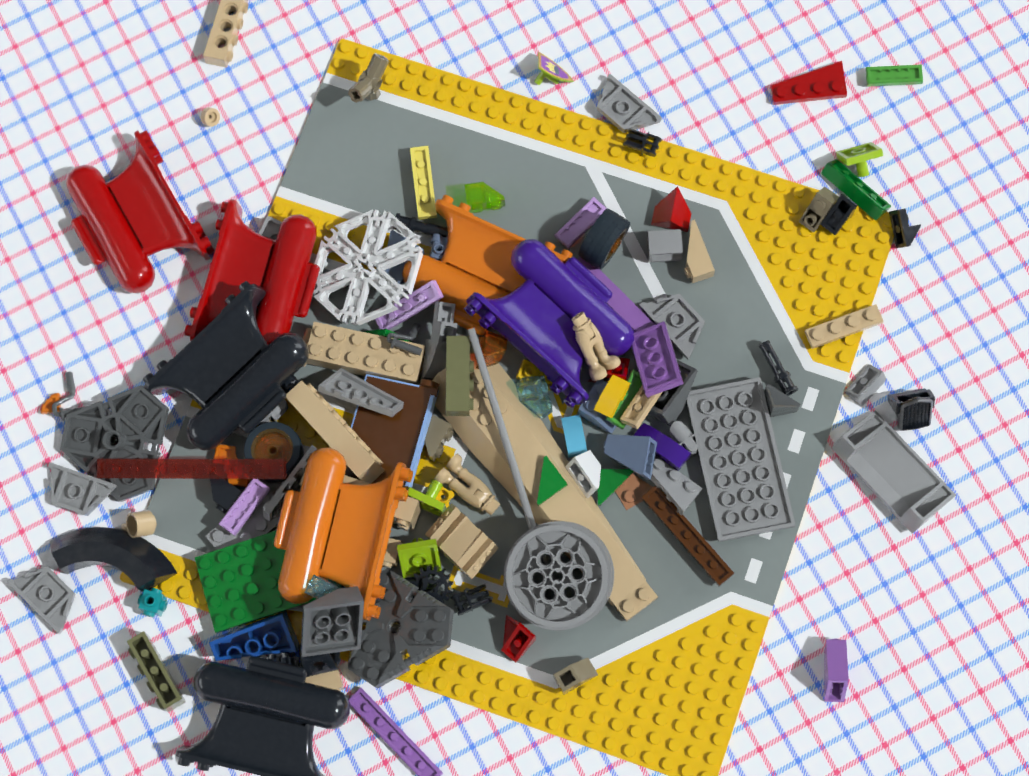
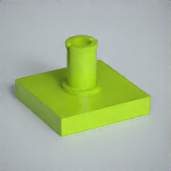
(859, 156)
(428, 500)
(418, 555)

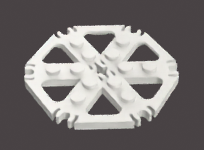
(371, 255)

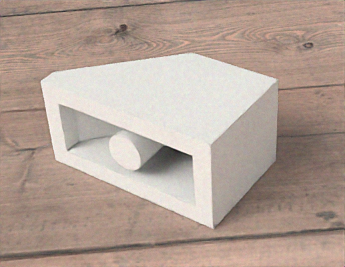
(585, 472)

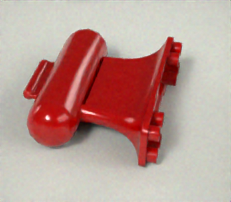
(132, 217)
(273, 264)

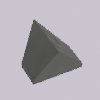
(779, 403)

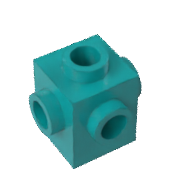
(157, 607)

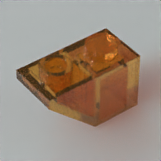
(492, 347)

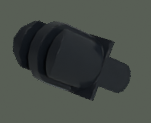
(639, 141)
(471, 599)

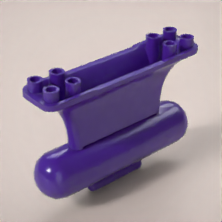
(541, 312)

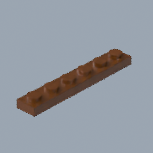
(688, 536)

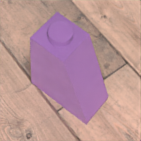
(835, 670)

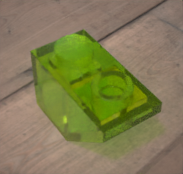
(482, 197)

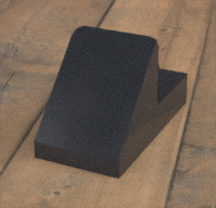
(839, 214)
(902, 231)

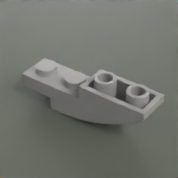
(436, 347)

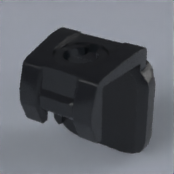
(320, 663)

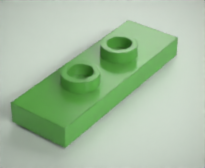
(894, 75)
(636, 383)

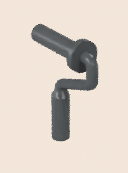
(403, 345)
(71, 389)

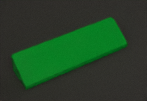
(855, 189)

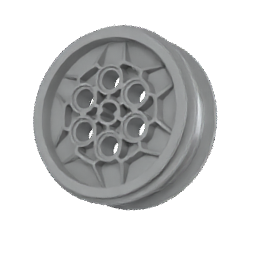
(586, 553)

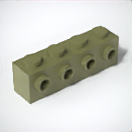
(458, 376)
(155, 670)

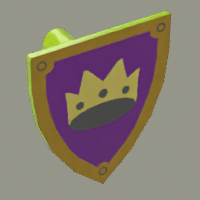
(550, 71)

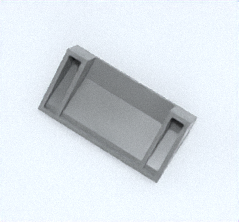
(893, 471)

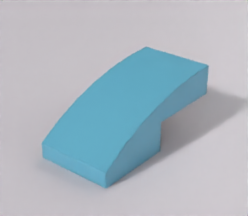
(574, 435)

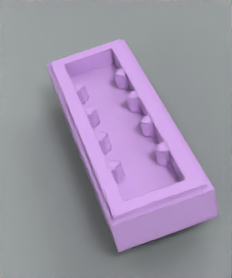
(580, 223)
(244, 506)

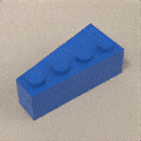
(262, 637)

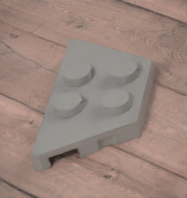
(624, 107)
(680, 318)
(77, 490)
(46, 595)

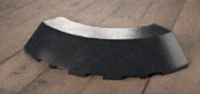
(112, 549)

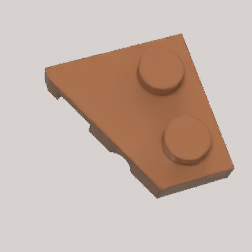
(632, 491)

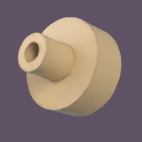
(210, 116)

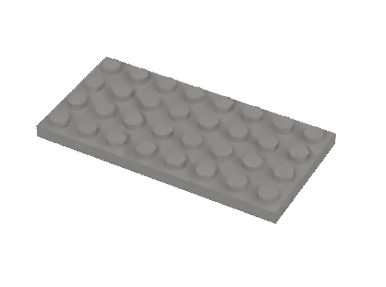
(739, 460)

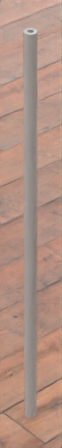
(503, 433)

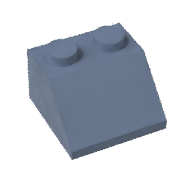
(587, 408)

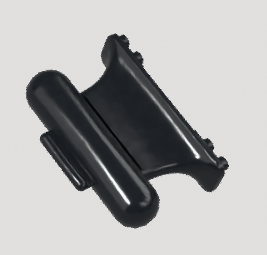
(231, 371)
(263, 718)

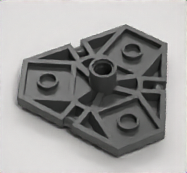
(135, 420)
(423, 632)

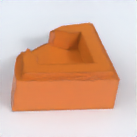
(47, 406)

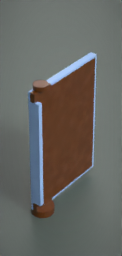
(399, 436)

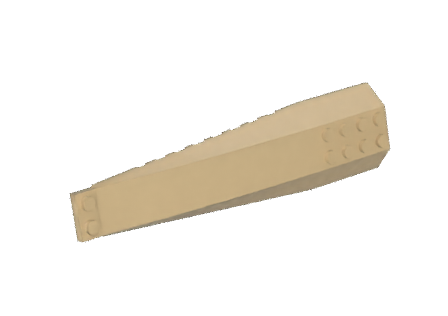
(530, 445)

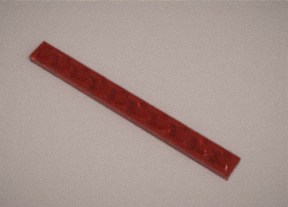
(191, 468)

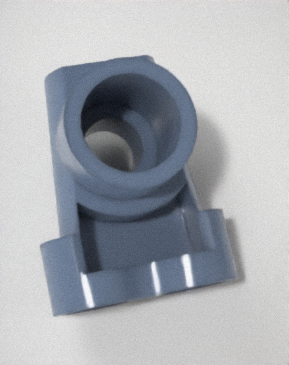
(438, 246)

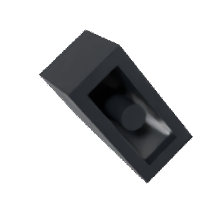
(224, 494)

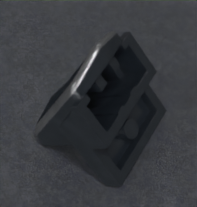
(912, 408)

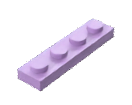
(417, 302)

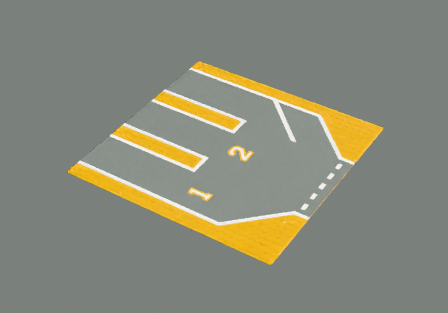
(683, 662)

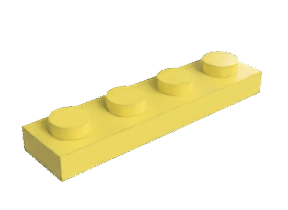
(423, 182)

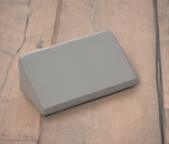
(866, 384)

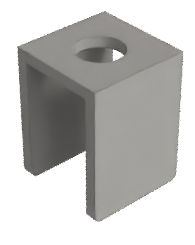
(664, 245)

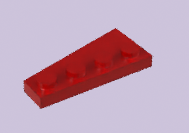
(812, 86)

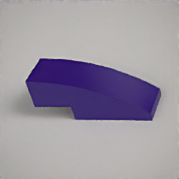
(666, 448)

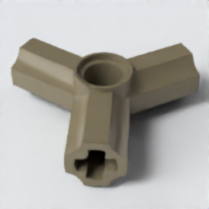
(369, 80)

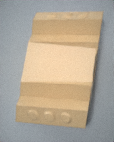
(461, 541)

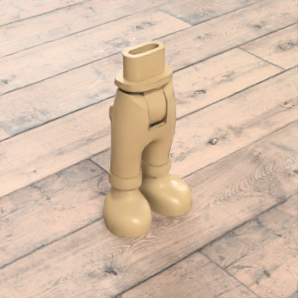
(590, 339)
(476, 494)

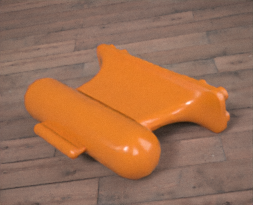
(473, 261)
(337, 529)

